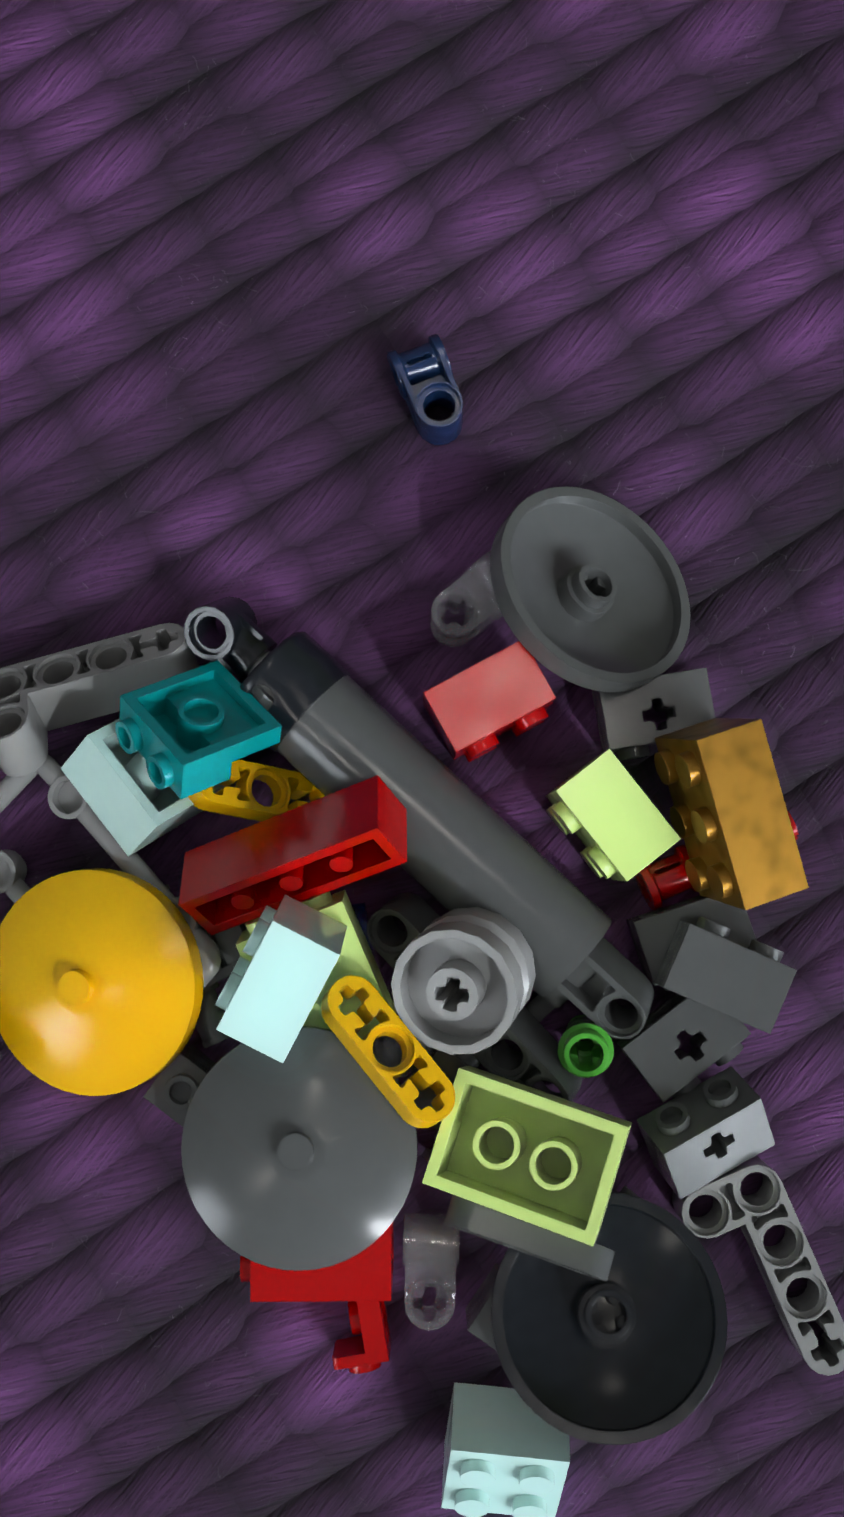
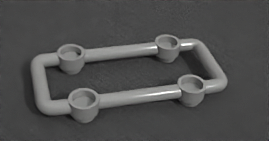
(69, 804)

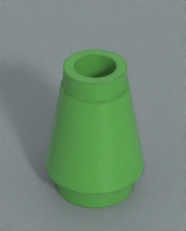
(589, 1056)

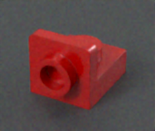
(373, 1347)

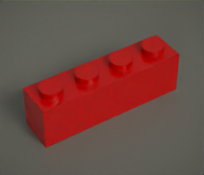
(295, 855)

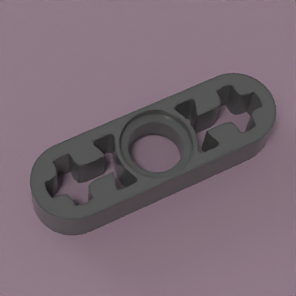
(529, 1239)

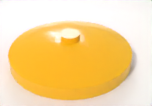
(97, 981)

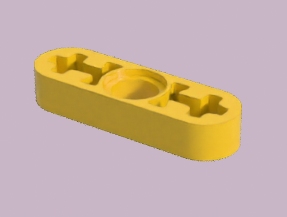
(239, 800)
(428, 1073)

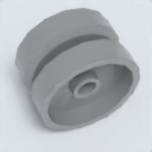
(463, 980)

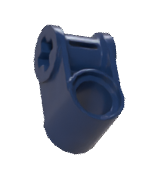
(427, 382)

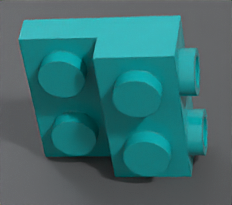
(194, 728)

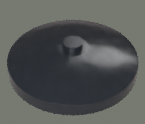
(620, 1353)

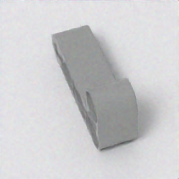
(80, 687)
(777, 1263)

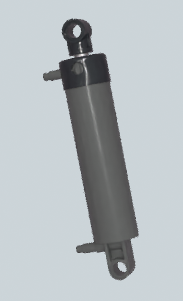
(454, 838)

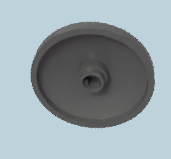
(589, 589)
(297, 1154)

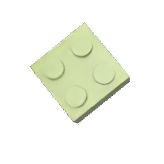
(611, 818)

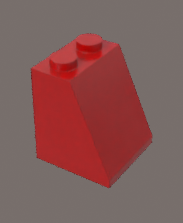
(360, 1278)

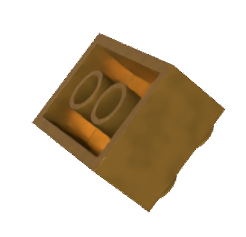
(730, 812)

